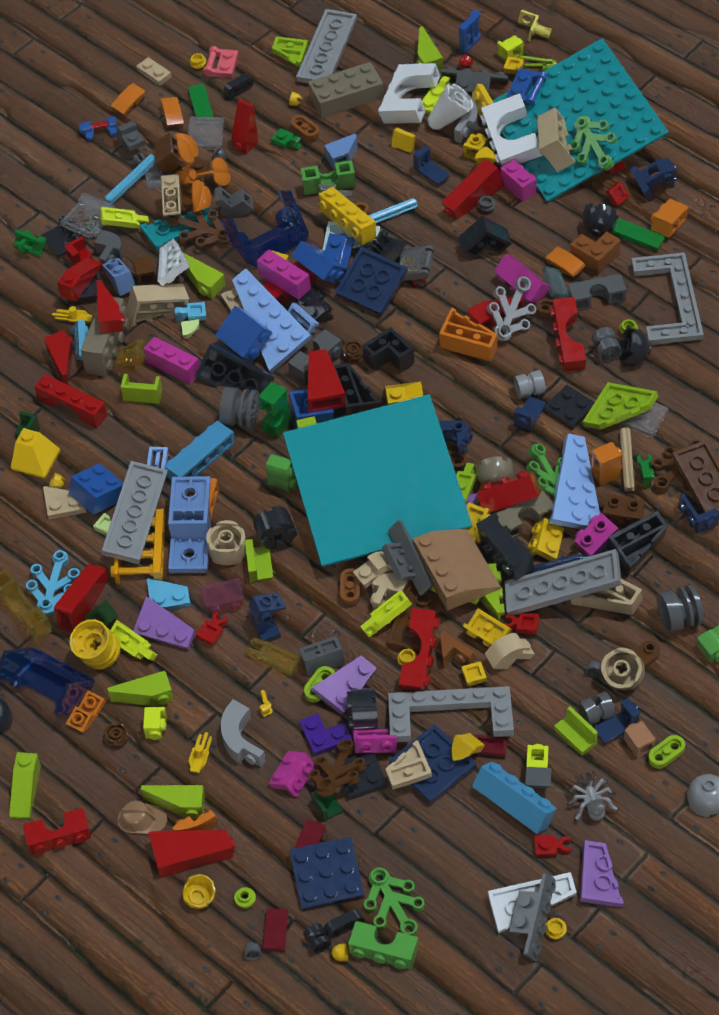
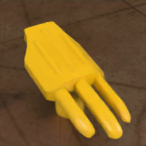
(74, 315)
(199, 755)

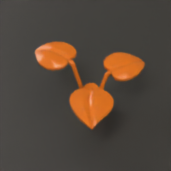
(200, 194)

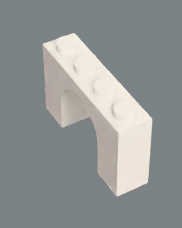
(407, 78)
(497, 117)

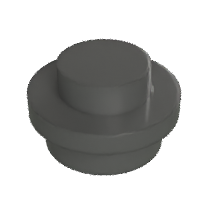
(486, 204)

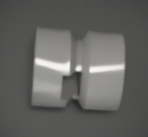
(529, 384)

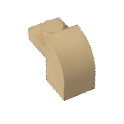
(372, 569)
(385, 587)
(507, 650)

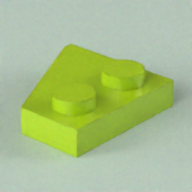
(290, 49)

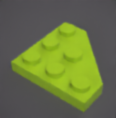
(618, 404)

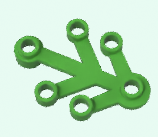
(591, 140)
(537, 453)
(392, 899)

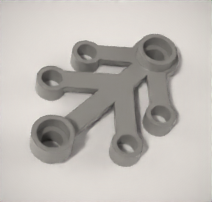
(510, 310)

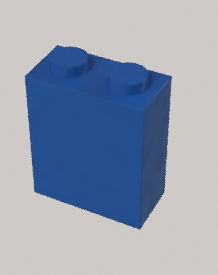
(319, 262)
(243, 334)

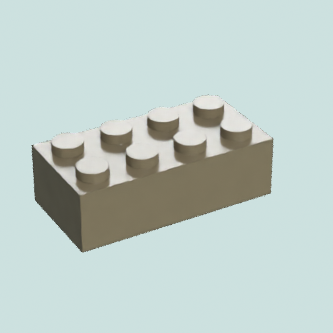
(346, 89)
(100, 348)

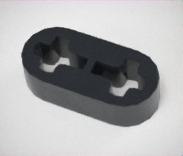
(238, 86)
(343, 923)

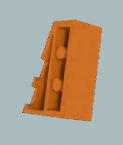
(466, 337)

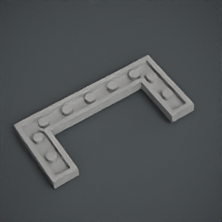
(690, 325)
(492, 697)

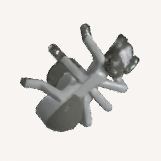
(592, 799)

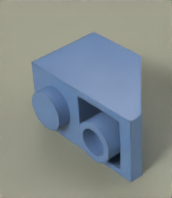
(341, 150)
(119, 276)

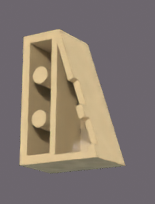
(552, 139)
(155, 300)
(617, 599)

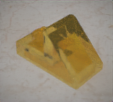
(131, 355)

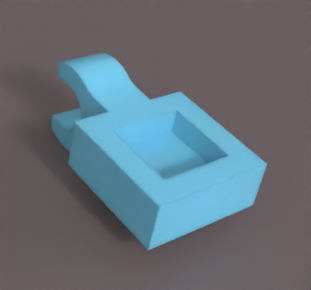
(193, 312)

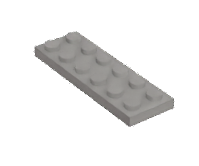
(327, 45)
(134, 512)
(563, 583)

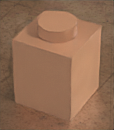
(639, 739)

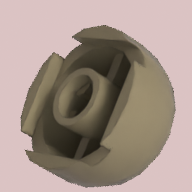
(493, 469)

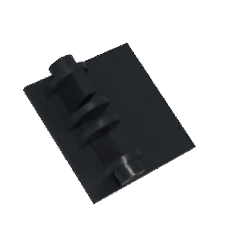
(60, 236)
(387, 246)

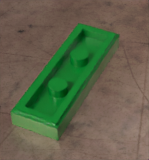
(200, 101)
(638, 235)

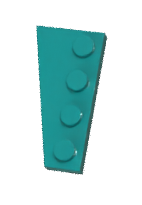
(161, 233)

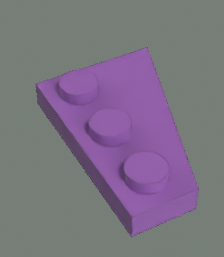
(162, 626)
(350, 677)
(597, 876)

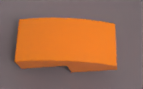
(125, 101)
(172, 112)
(565, 261)
(87, 712)
(204, 822)

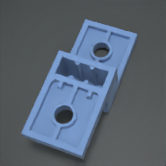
(189, 524)

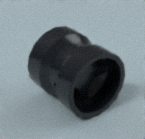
(318, 940)

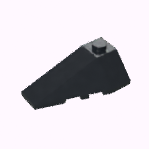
(229, 369)

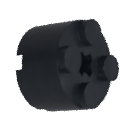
(274, 528)
(362, 709)

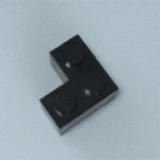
(484, 235)
(388, 347)

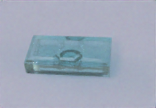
(555, 281)

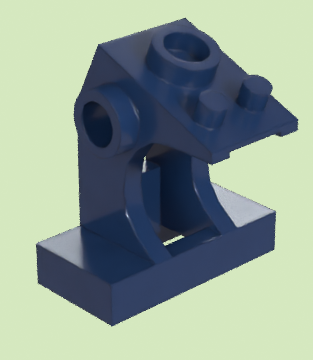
(647, 183)
(458, 433)
(260, 614)

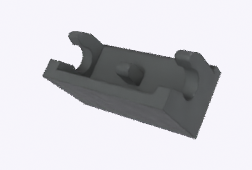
(320, 654)

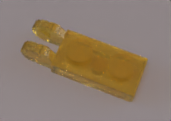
(273, 656)

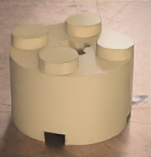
(226, 543)
(618, 658)

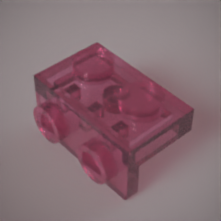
(222, 594)

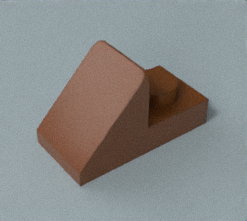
(453, 649)

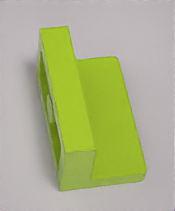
(258, 562)
(577, 732)

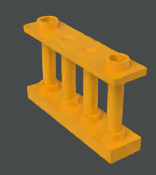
(156, 553)

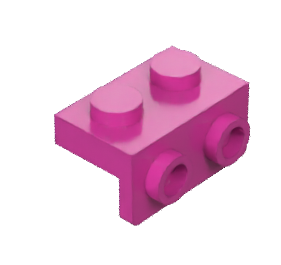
(374, 741)
(292, 772)

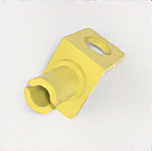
(535, 28)

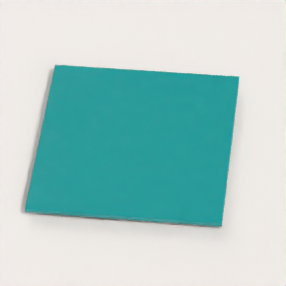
(595, 87)
(370, 473)

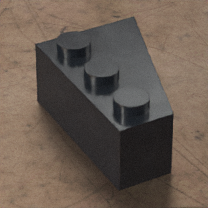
(357, 395)
(637, 541)
(503, 549)

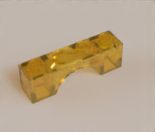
(30, 617)

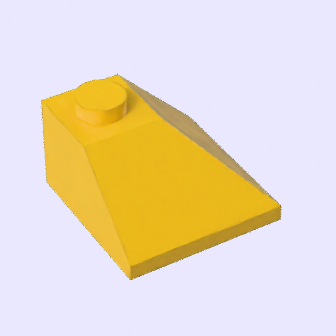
(403, 392)
(34, 454)

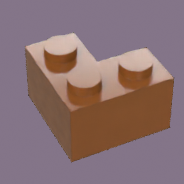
(596, 254)

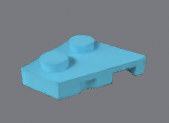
(80, 332)
(168, 595)

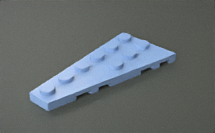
(287, 333)
(575, 489)

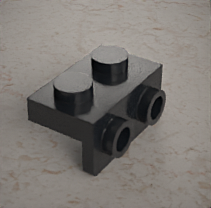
(315, 305)

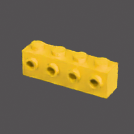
(347, 215)

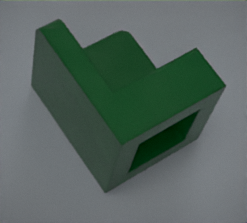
(28, 421)
(102, 613)
(326, 806)

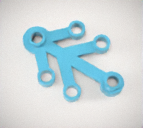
(52, 585)

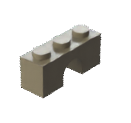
(535, 508)

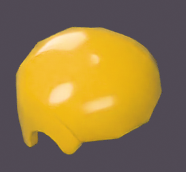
(198, 891)

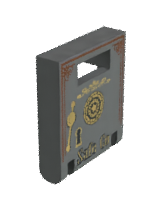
(417, 260)

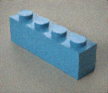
(201, 452)
(514, 797)

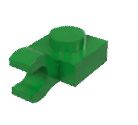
(285, 138)
(646, 473)

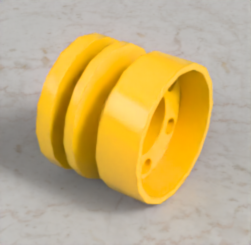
(95, 644)

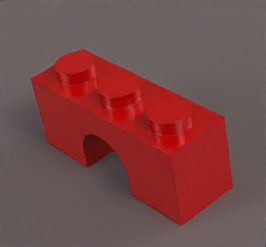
(41, 839)

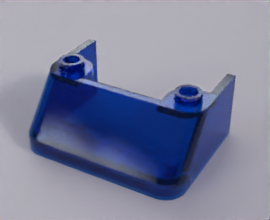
(285, 236)
(46, 675)

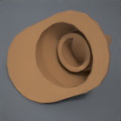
(141, 818)

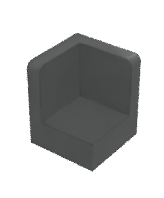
(538, 777)

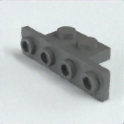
(468, 80)
(405, 559)
(531, 915)

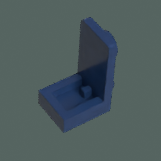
(424, 165)
(529, 414)
(699, 522)
(617, 724)

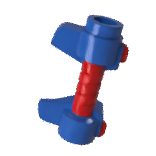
(89, 128)

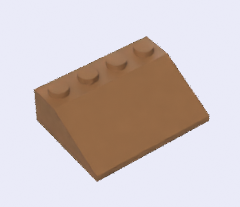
(455, 566)

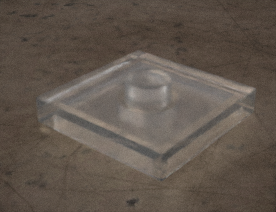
(207, 132)
(647, 422)

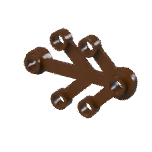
(200, 228)
(665, 480)
(329, 785)

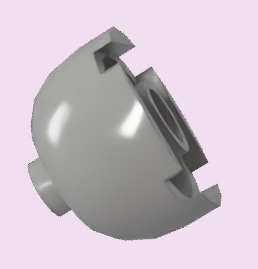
(704, 795)

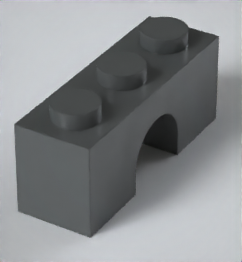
(609, 287)
(299, 363)

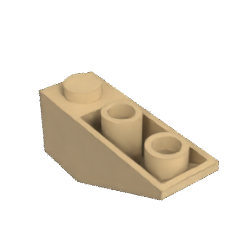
(171, 195)

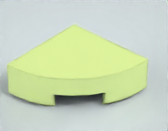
(189, 328)
(102, 524)

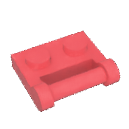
(226, 64)

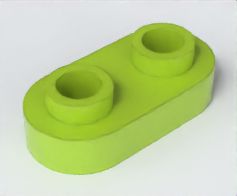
(321, 672)
(665, 752)

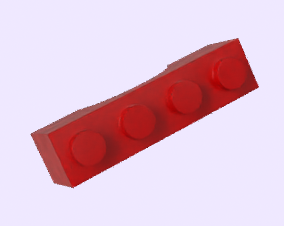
(571, 353)
(85, 406)
(415, 675)

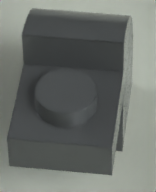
(129, 136)
(233, 205)
(108, 247)

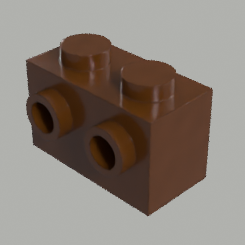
(167, 154)
(623, 510)

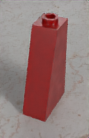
(481, 182)
(323, 383)
(80, 597)
(189, 849)

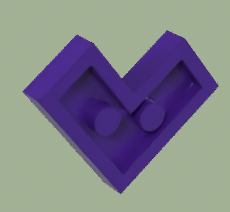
(322, 739)

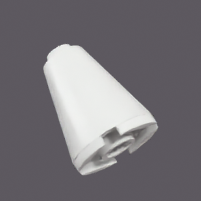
(449, 107)

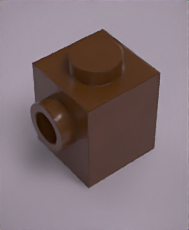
(144, 271)

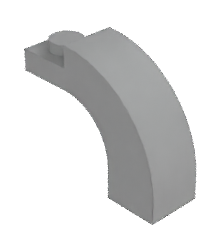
(467, 124)
(232, 724)

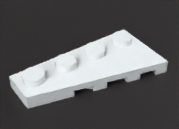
(171, 262)
(504, 899)

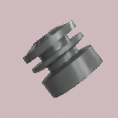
(239, 407)
(680, 608)

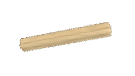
(627, 461)

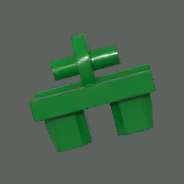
(28, 243)

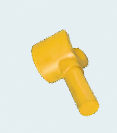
(265, 708)

